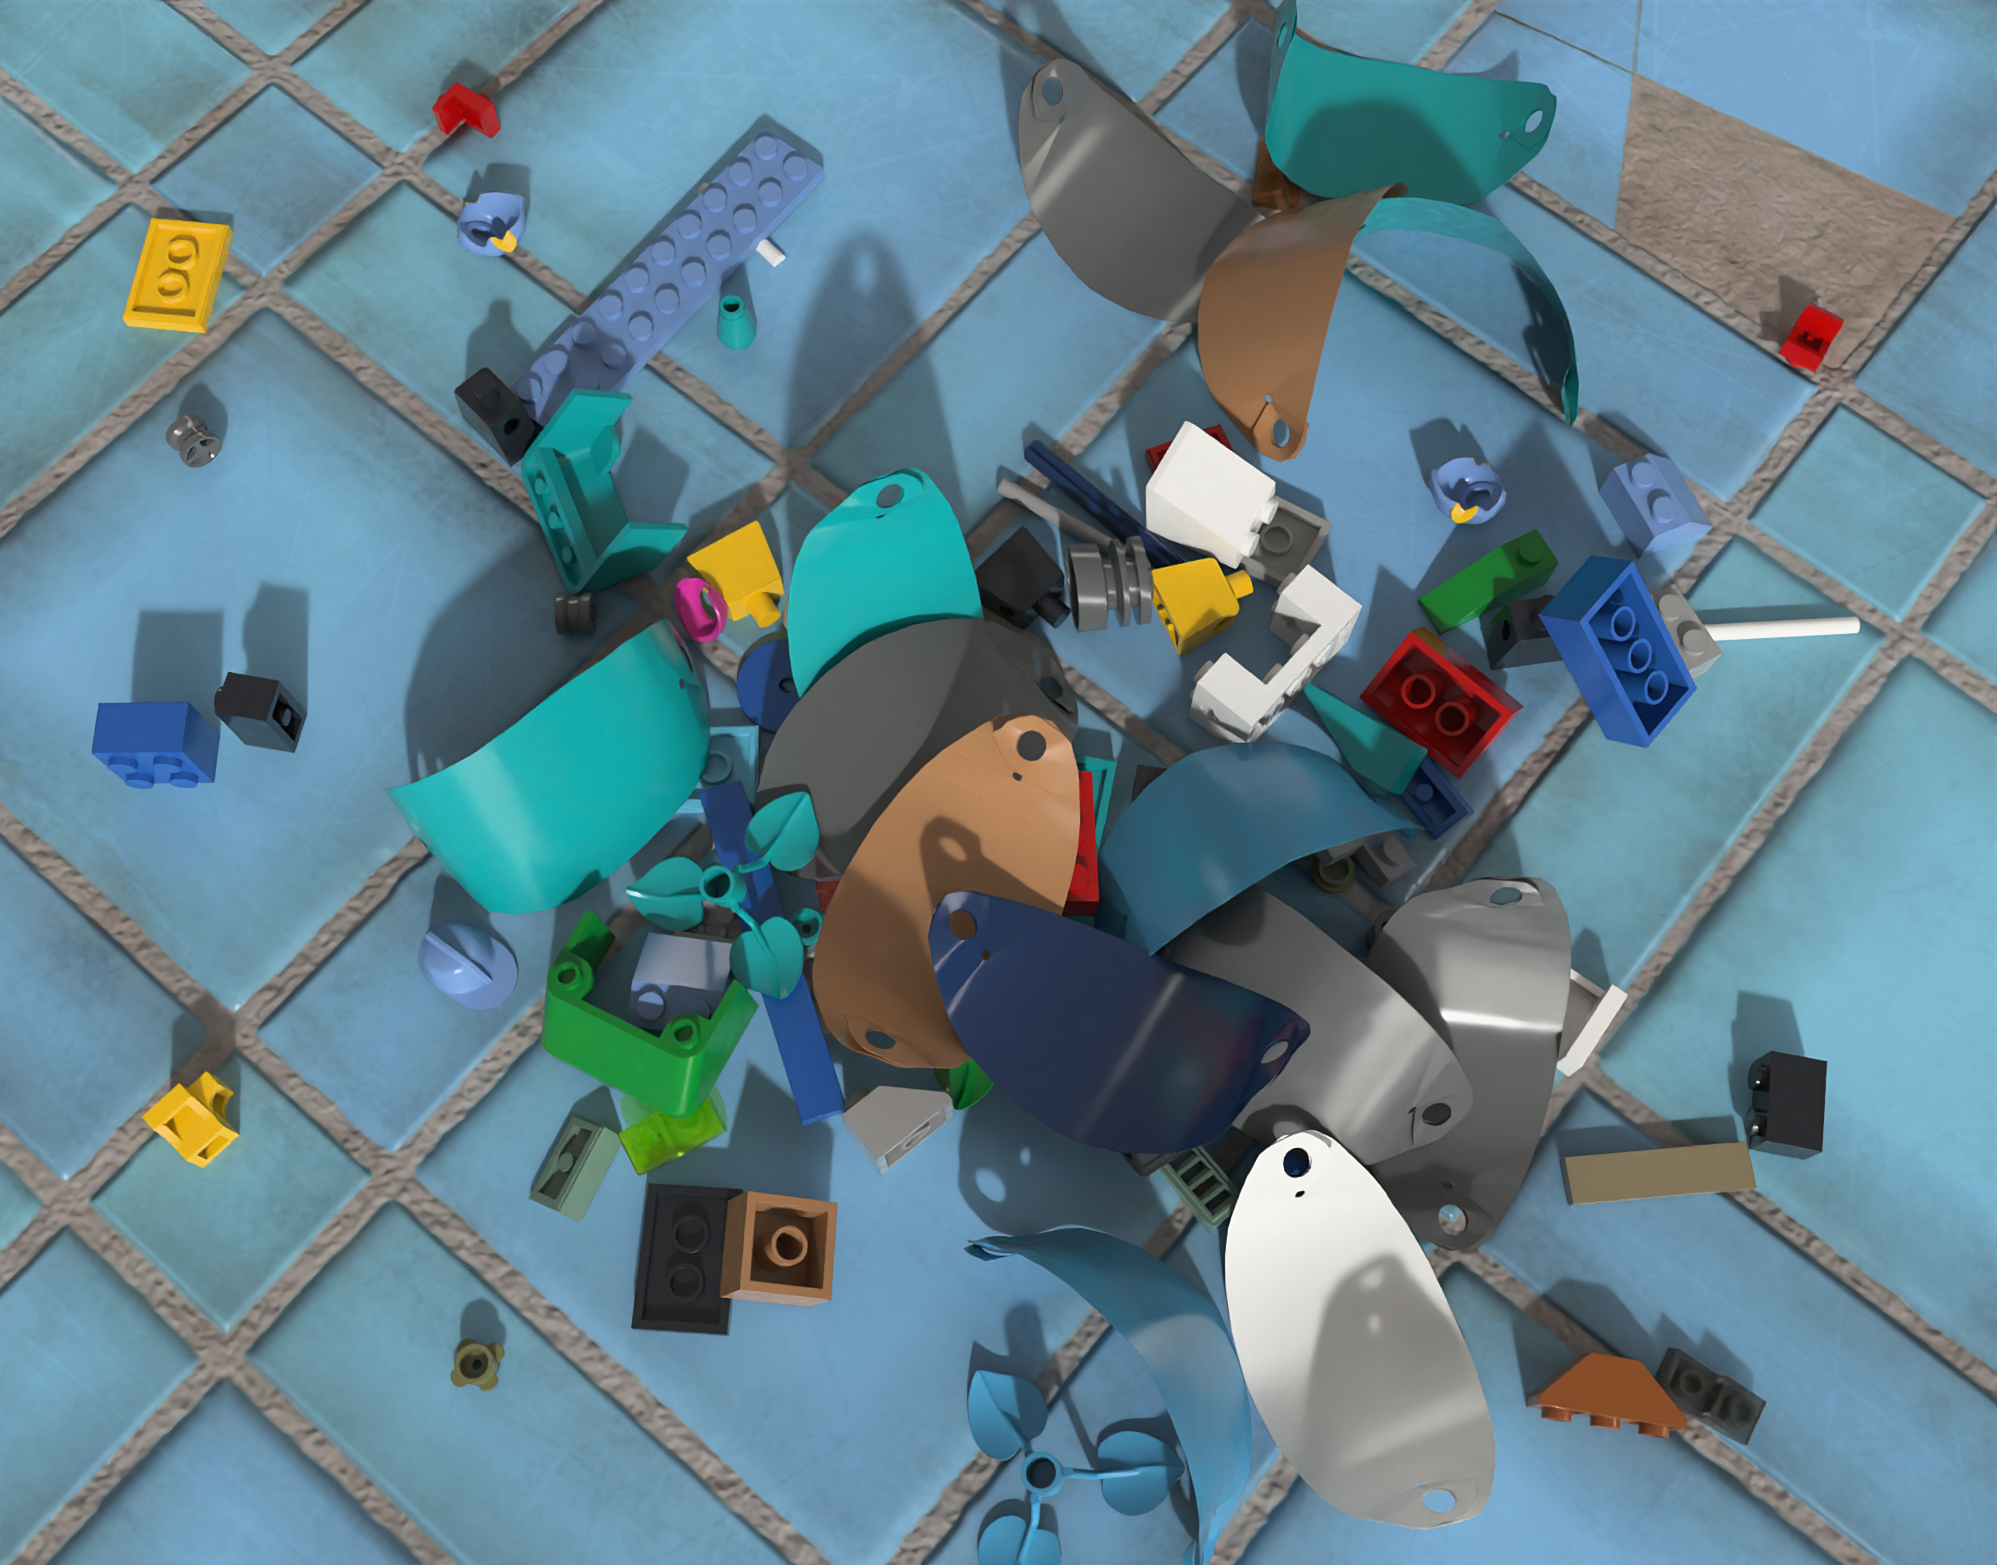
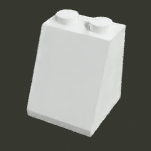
(1209, 498)

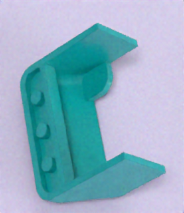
(577, 499)

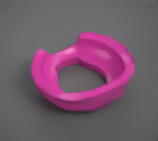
(691, 613)

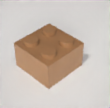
(778, 1249)

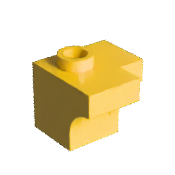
(195, 1119)

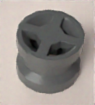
(193, 441)
(575, 613)

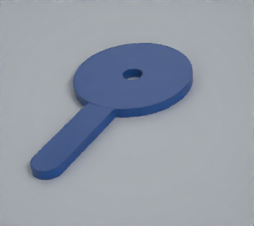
(760, 686)

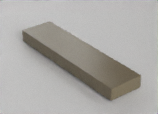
(1658, 1173)

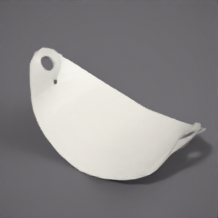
(1353, 1342)

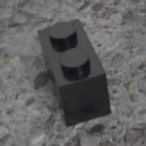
(260, 712)
(1787, 1105)

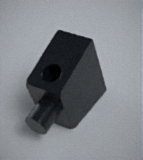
(488, 406)
(1022, 582)
(1528, 637)

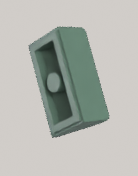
(576, 1168)

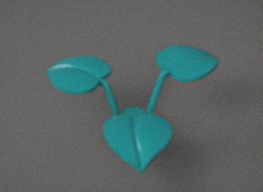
(770, 954)

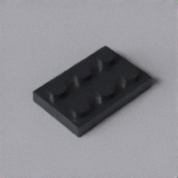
(683, 1261)

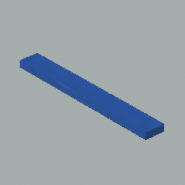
(793, 1017)

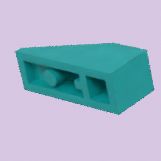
(1369, 746)

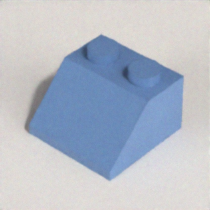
(1653, 504)
(678, 978)

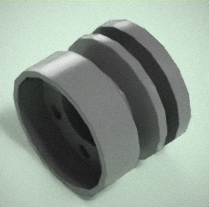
(1109, 584)

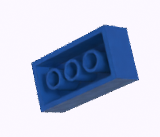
(1618, 650)

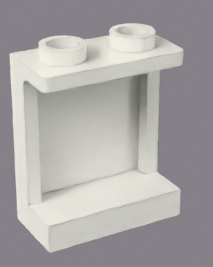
(1585, 1021)

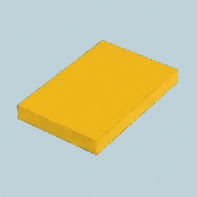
(178, 275)

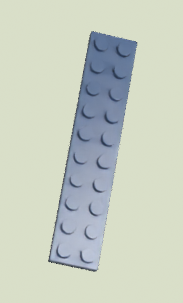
(672, 276)

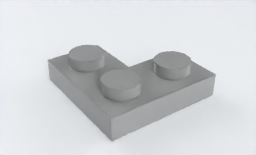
(1379, 855)

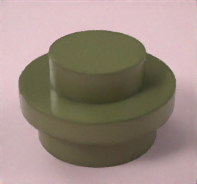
(1335, 877)

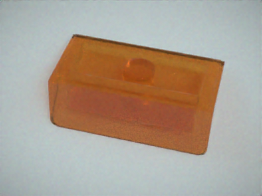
(1271, 186)

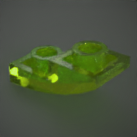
(664, 1139)

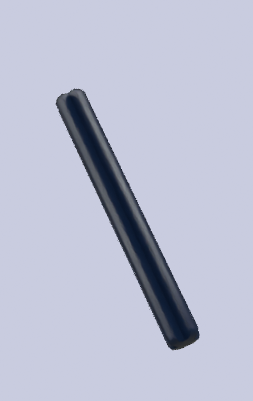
(1097, 503)

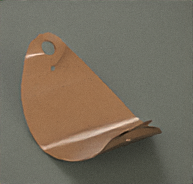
(1270, 314)
(945, 832)

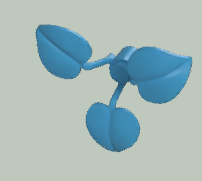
(1012, 1411)

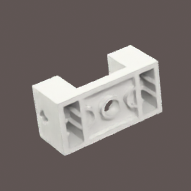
(1310, 618)

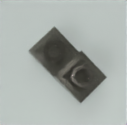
(1709, 1397)

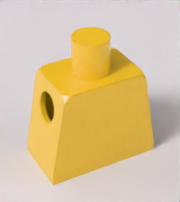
(743, 573)
(1197, 601)

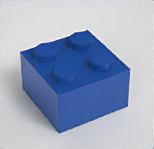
(156, 743)

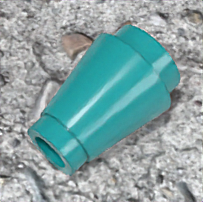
(735, 323)

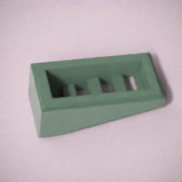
(1223, 1184)

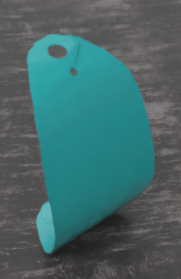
(1370, 123)
(571, 781)

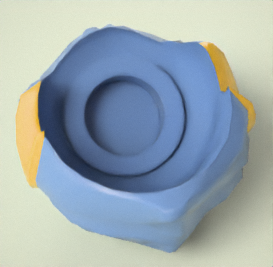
(492, 223)
(1467, 490)

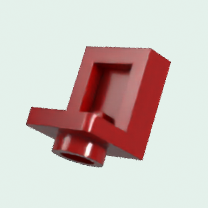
(465, 105)
(1811, 337)

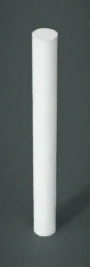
(1783, 628)

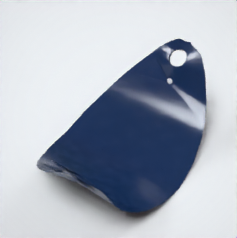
(1100, 1031)

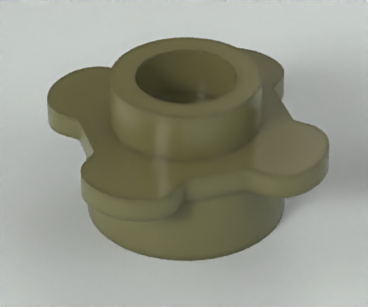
(468, 1353)

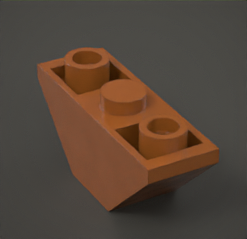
(1610, 1393)

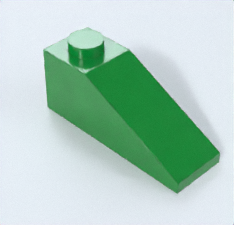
(1490, 582)

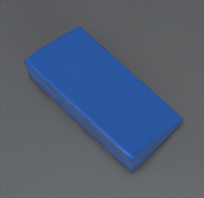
(1435, 799)

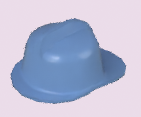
(468, 965)

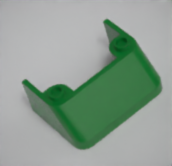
(661, 1072)

